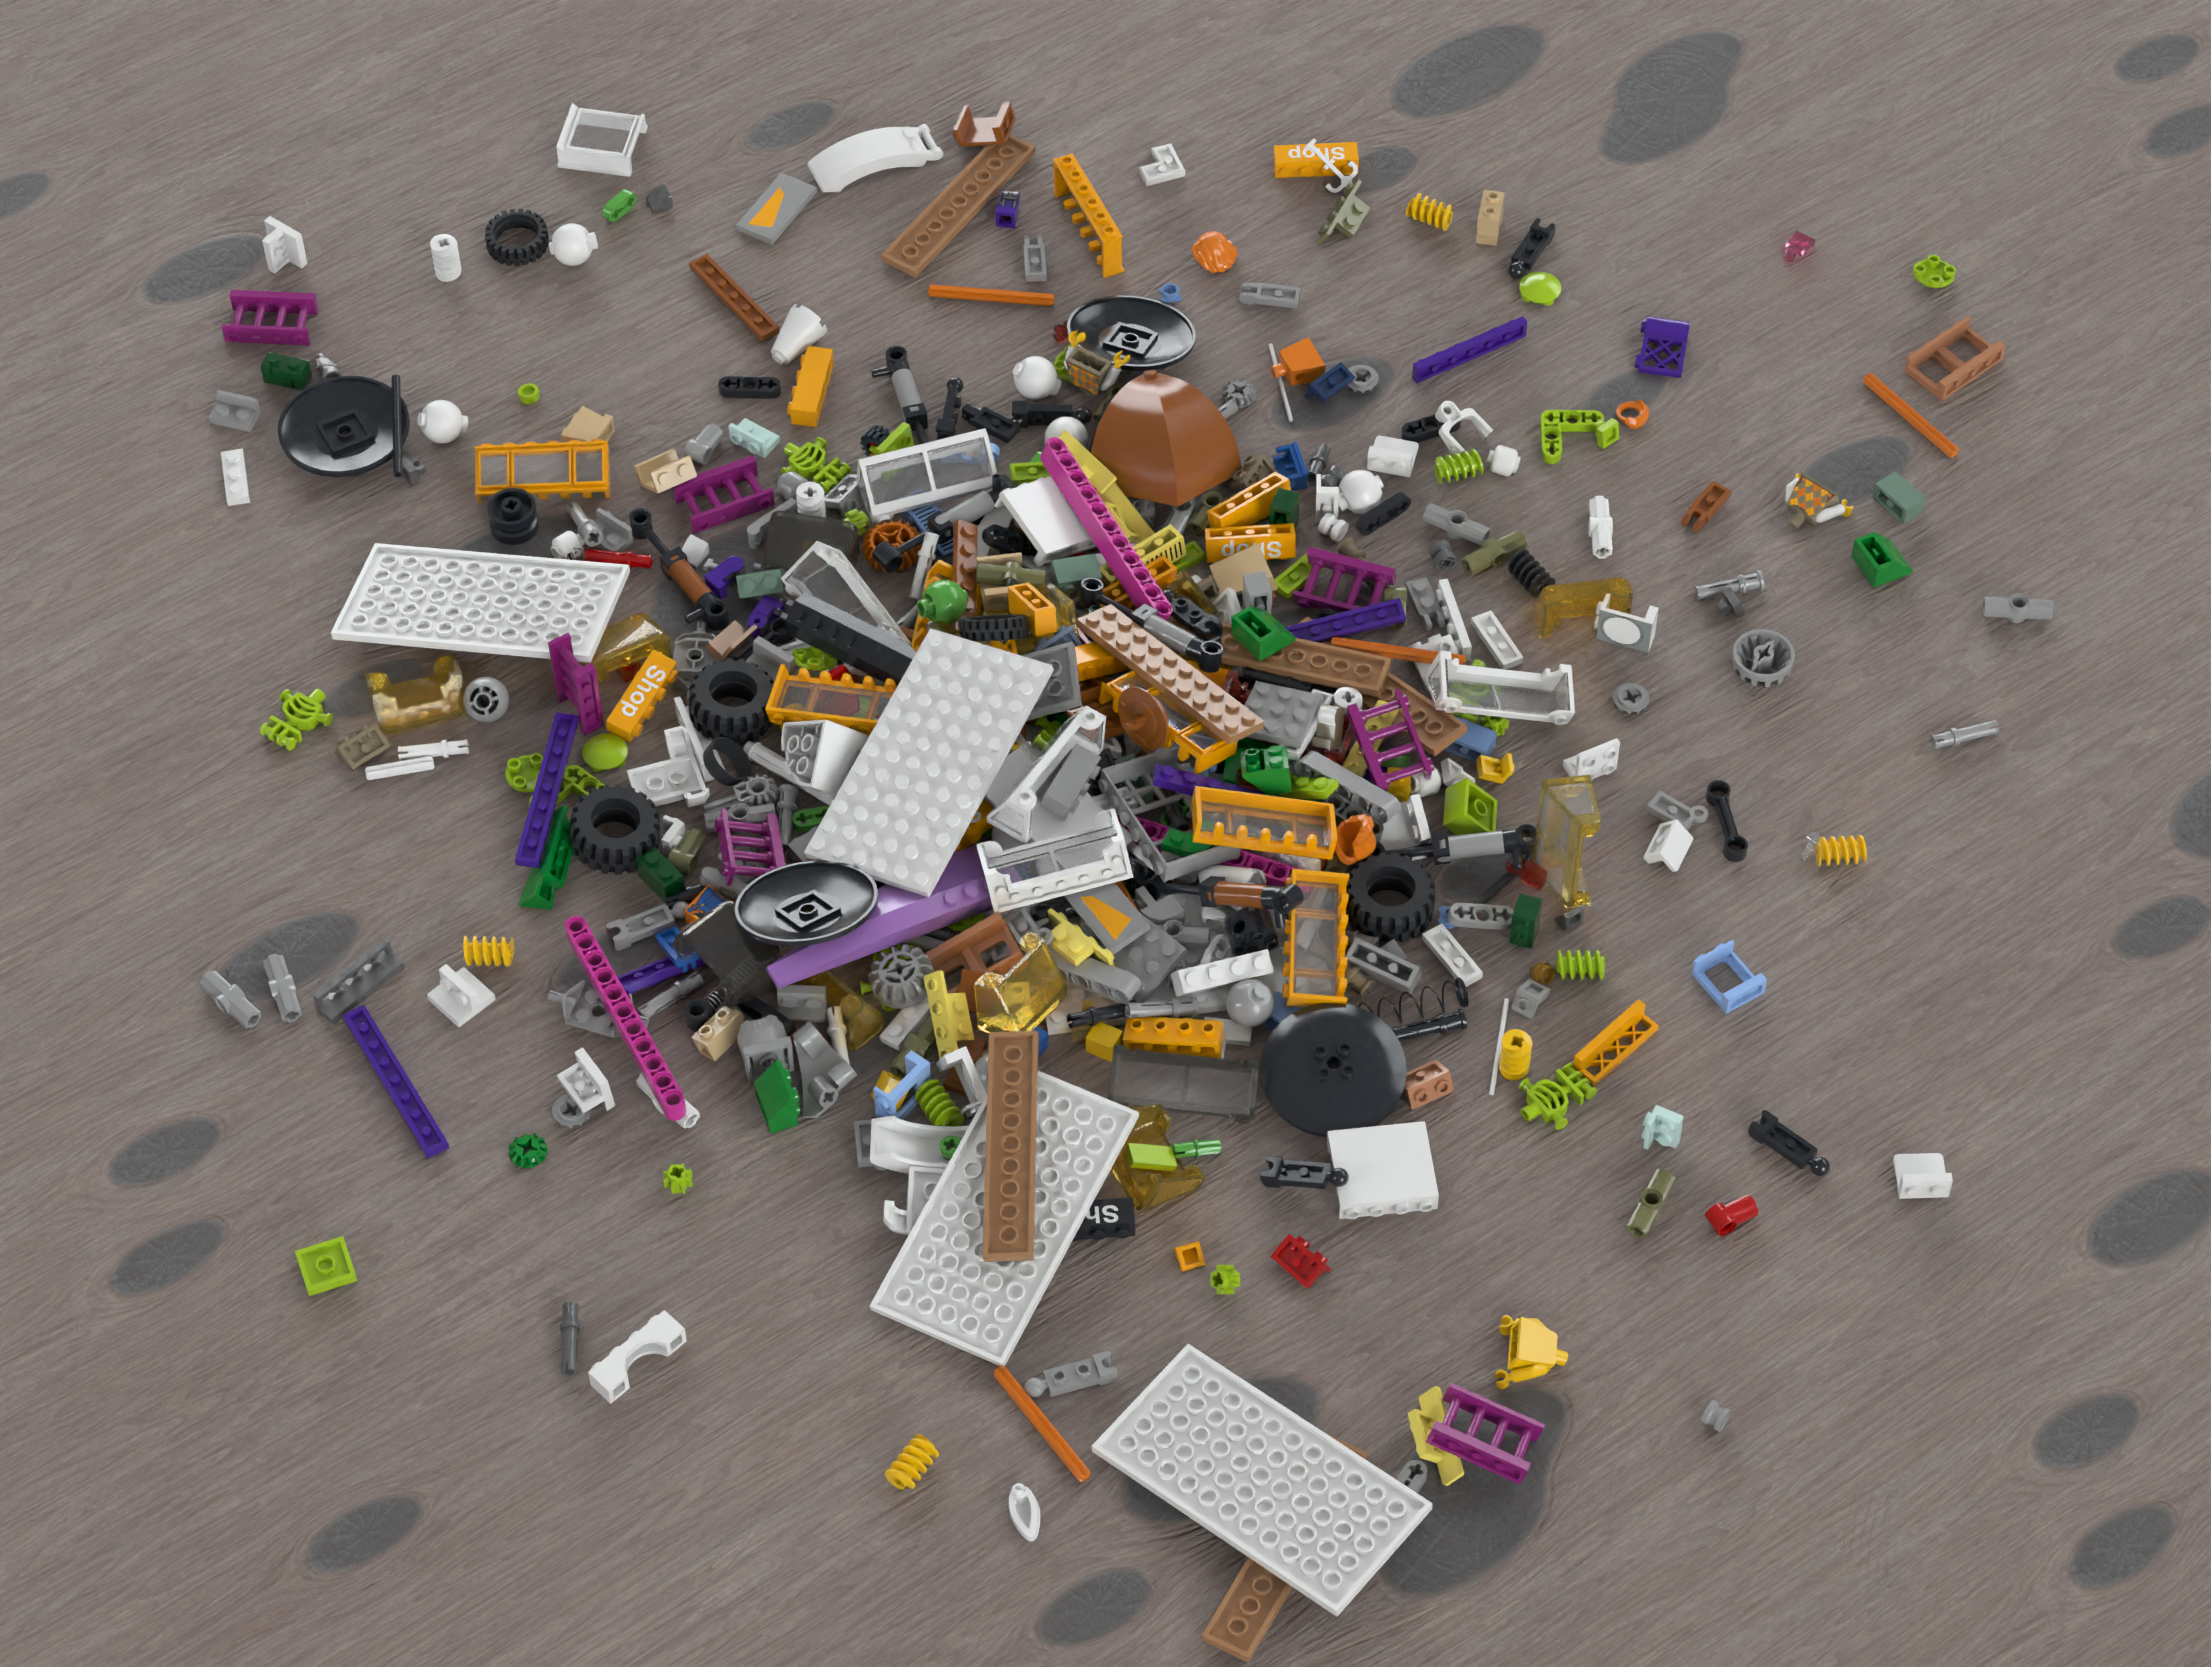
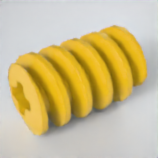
(1430, 212)
(1841, 849)
(488, 951)
(1515, 1054)
(911, 1462)

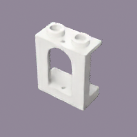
(969, 1078)

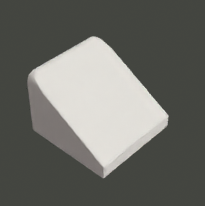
(695, 550)
(1213, 918)

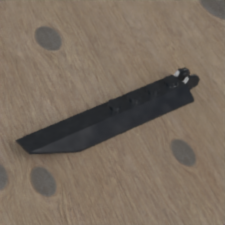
(847, 637)

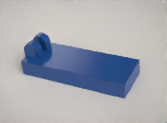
(665, 941)

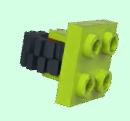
(880, 441)

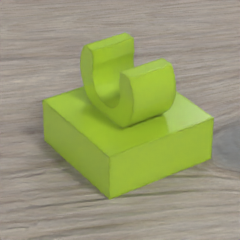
(1606, 432)

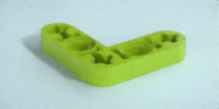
(1556, 427)
(572, 785)

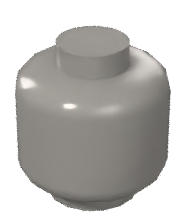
(788, 484)

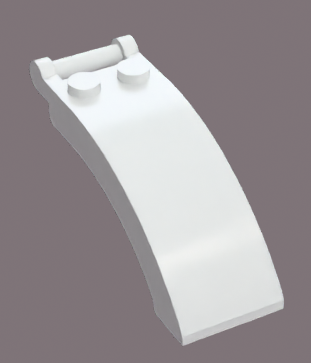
(871, 153)
(904, 1144)

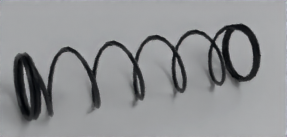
(1464, 1002)

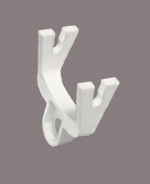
(1450, 415)

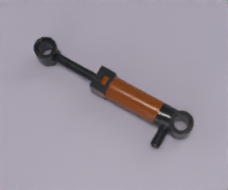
(676, 567)
(1217, 891)

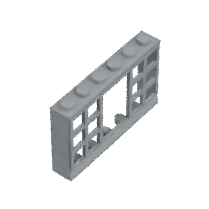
(1166, 866)

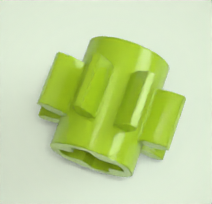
(859, 519)
(1495, 723)
(677, 1178)
(1225, 1279)

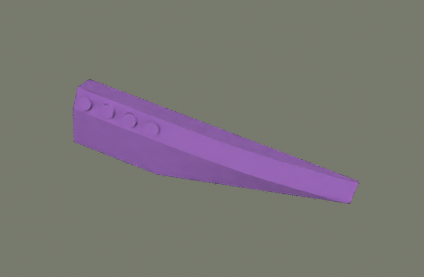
(897, 918)

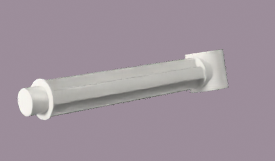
(775, 763)

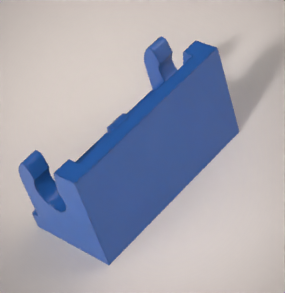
(1291, 466)

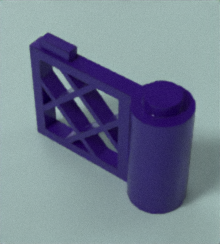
(1665, 333)

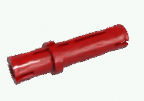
(614, 557)

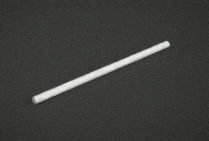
(1281, 384)
(1498, 1049)

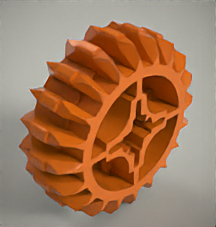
(896, 534)

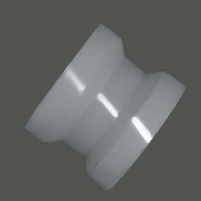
(1716, 1416)

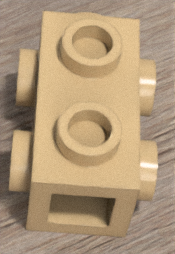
(718, 1033)

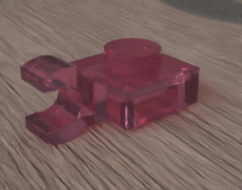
(1798, 245)

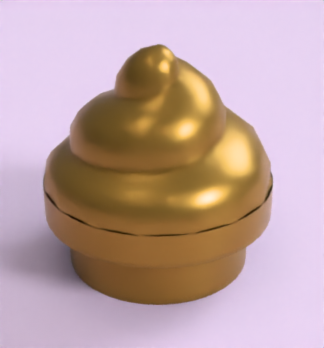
(1542, 973)

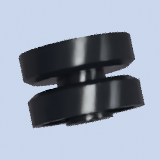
(513, 516)

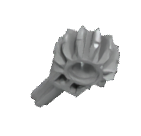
(752, 793)

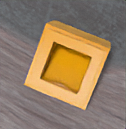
(1189, 1256)

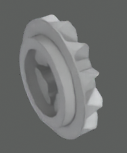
(1363, 372)
(1242, 400)
(1635, 692)
(561, 1114)

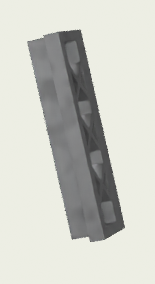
(359, 982)

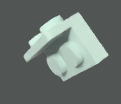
(753, 437)
(1663, 1127)

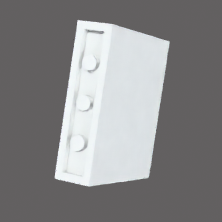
(1046, 520)
(1386, 1169)

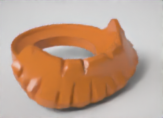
(1637, 422)

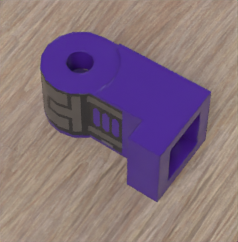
(1008, 206)
(724, 575)
(763, 615)

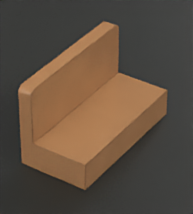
(729, 640)

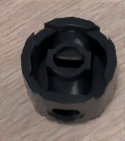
(1251, 931)

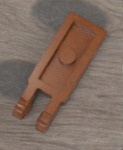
(1706, 505)

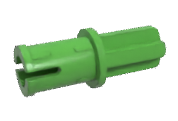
(1196, 1148)

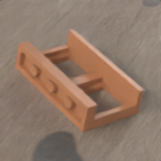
(1961, 371)
(969, 945)

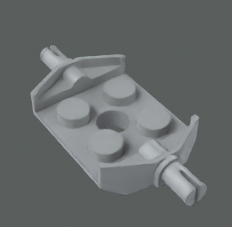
(687, 646)
(580, 1005)

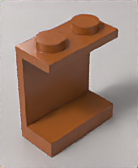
(985, 130)

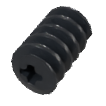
(1529, 573)

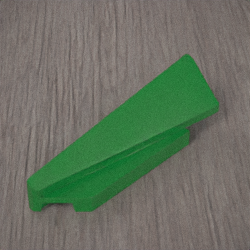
(553, 866)

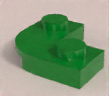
(1181, 843)

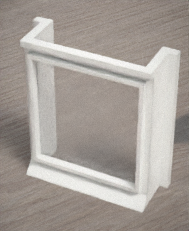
(599, 141)

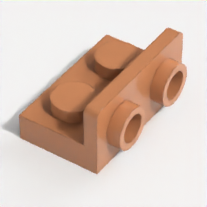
(1427, 1084)

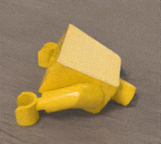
(1531, 1350)

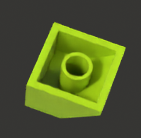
(1469, 809)

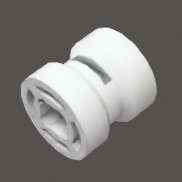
(1335, 528)

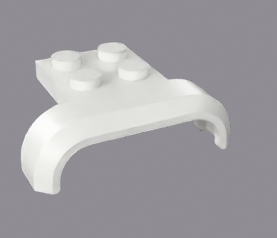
(673, 778)
(920, 1187)

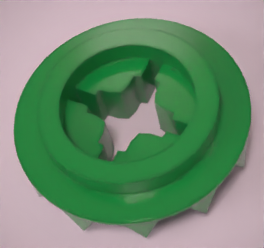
(531, 1158)

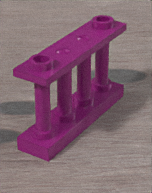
(270, 302)
(719, 478)
(1340, 565)
(576, 684)
(1366, 739)
(771, 844)
(1476, 1451)

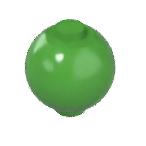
(943, 602)

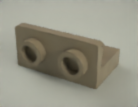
(1253, 470)
(362, 747)

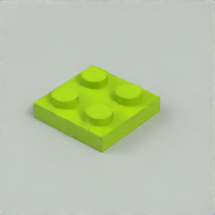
(326, 1266)

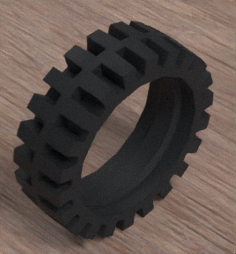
(516, 254)
(993, 627)

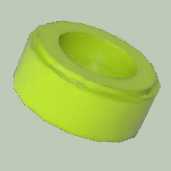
(528, 393)

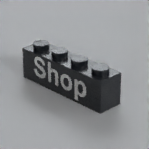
(1108, 1219)

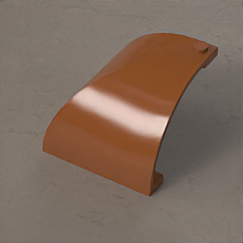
(1165, 440)

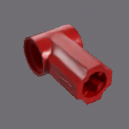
(1726, 1217)

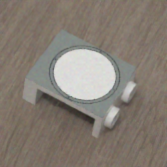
(1625, 628)

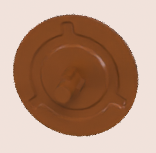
(1143, 718)

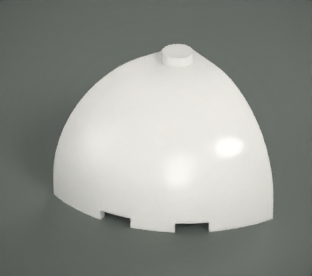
(820, 752)

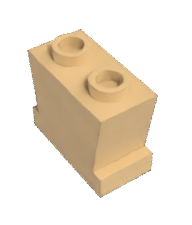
(1490, 217)
(588, 426)

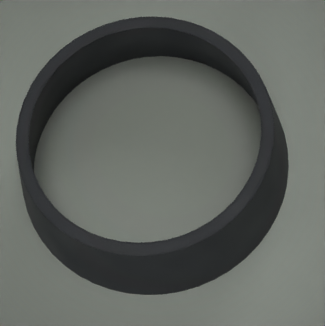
(734, 753)

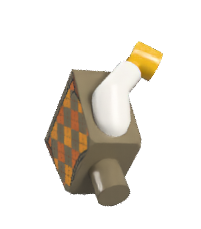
(1090, 370)
(1812, 502)

